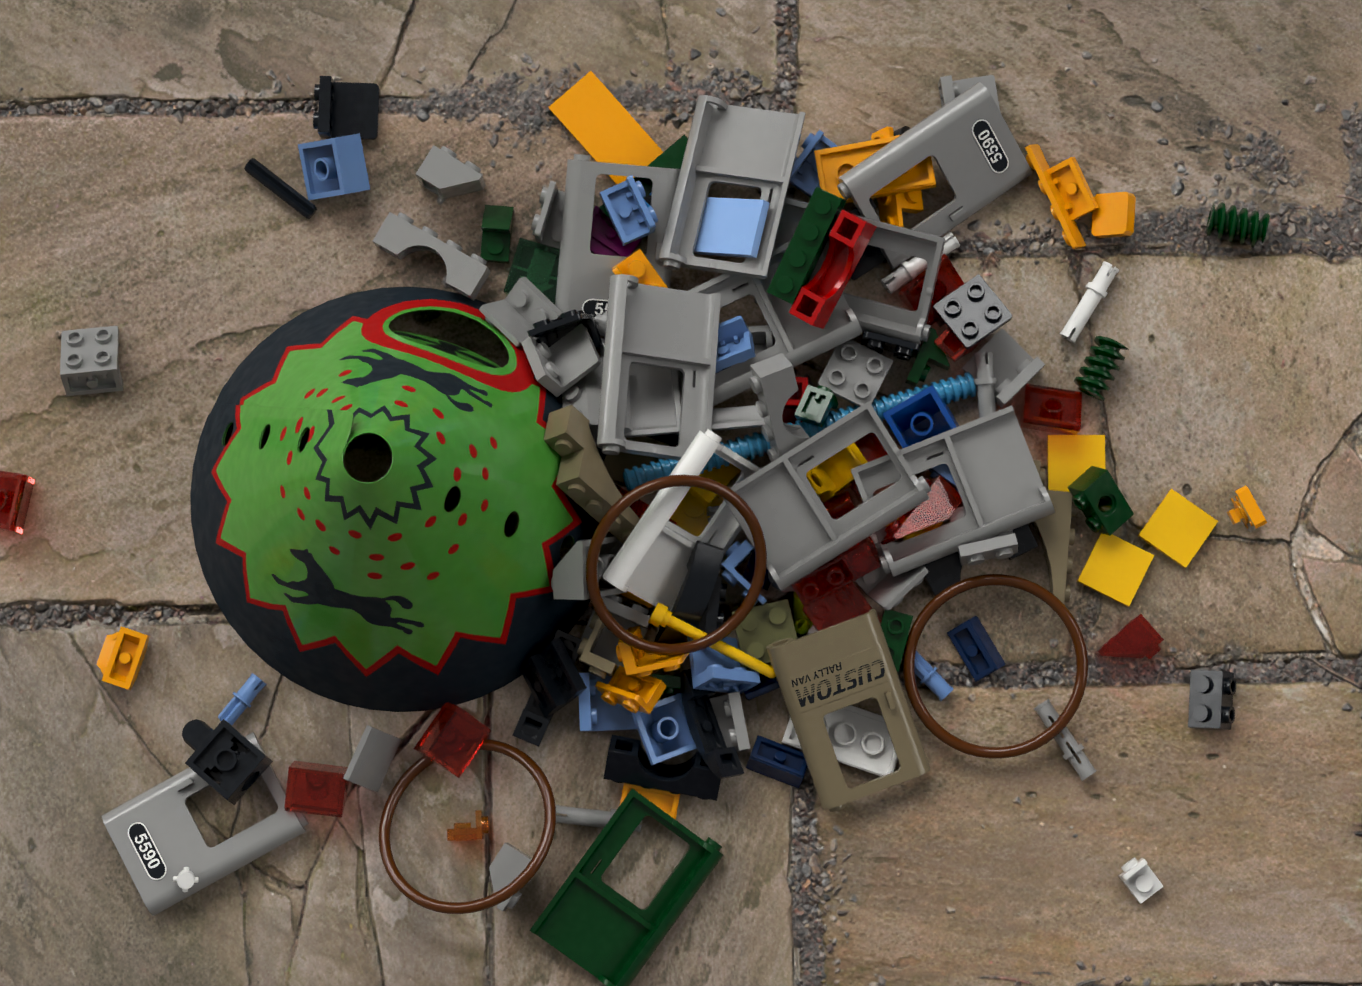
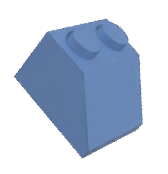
(334, 167)

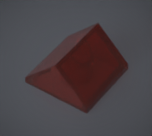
(947, 282)
(1051, 409)
(14, 500)
(452, 739)
(316, 789)

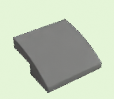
(372, 758)

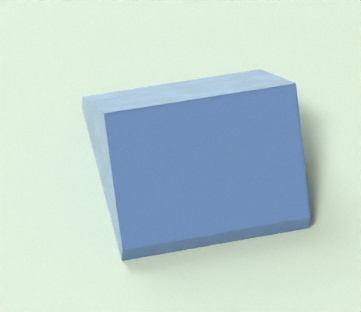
(665, 730)

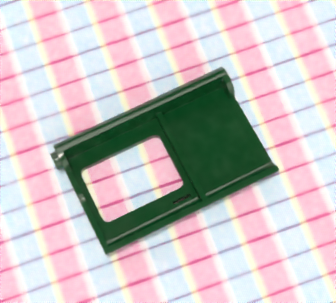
(603, 927)

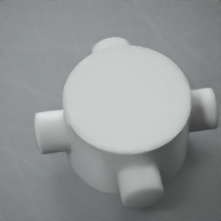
(185, 879)

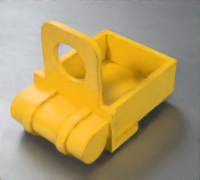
(834, 474)

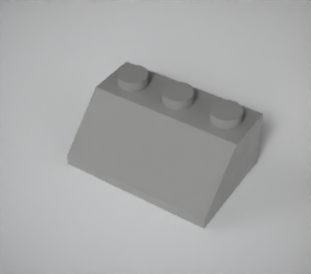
(586, 399)
(570, 573)

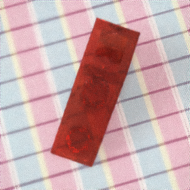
(939, 507)
(838, 572)

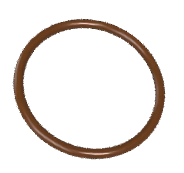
(615, 511)
(995, 580)
(499, 896)

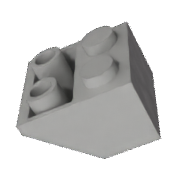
(447, 175)
(505, 869)

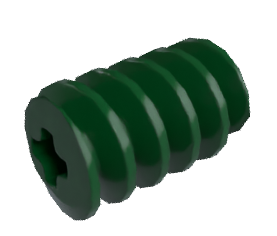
(1238, 224)
(1099, 367)

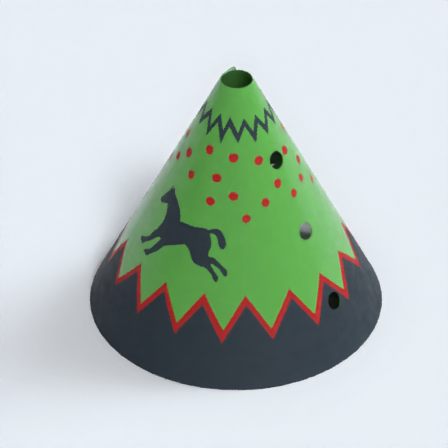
(373, 582)

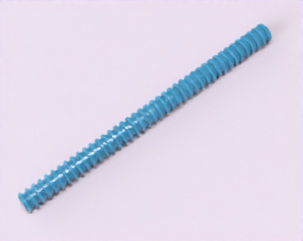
(757, 444)

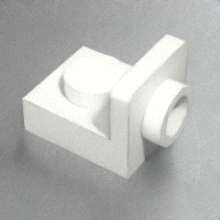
(1140, 879)

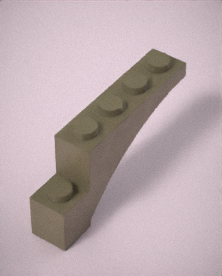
(583, 471)
(1056, 537)

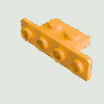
(1066, 191)
(892, 206)

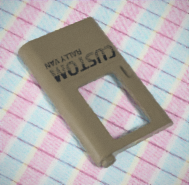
(836, 671)

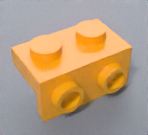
(632, 691)

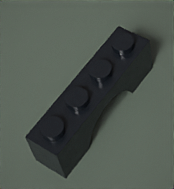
(947, 569)
(630, 764)

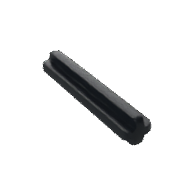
(280, 188)

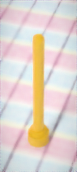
(663, 617)

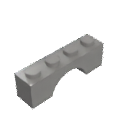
(402, 238)
(774, 384)

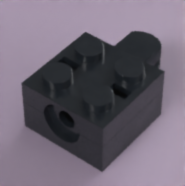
(223, 757)

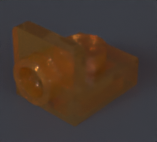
(464, 832)

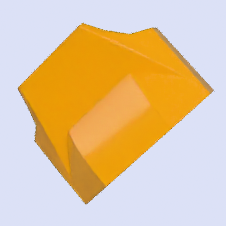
(122, 657)

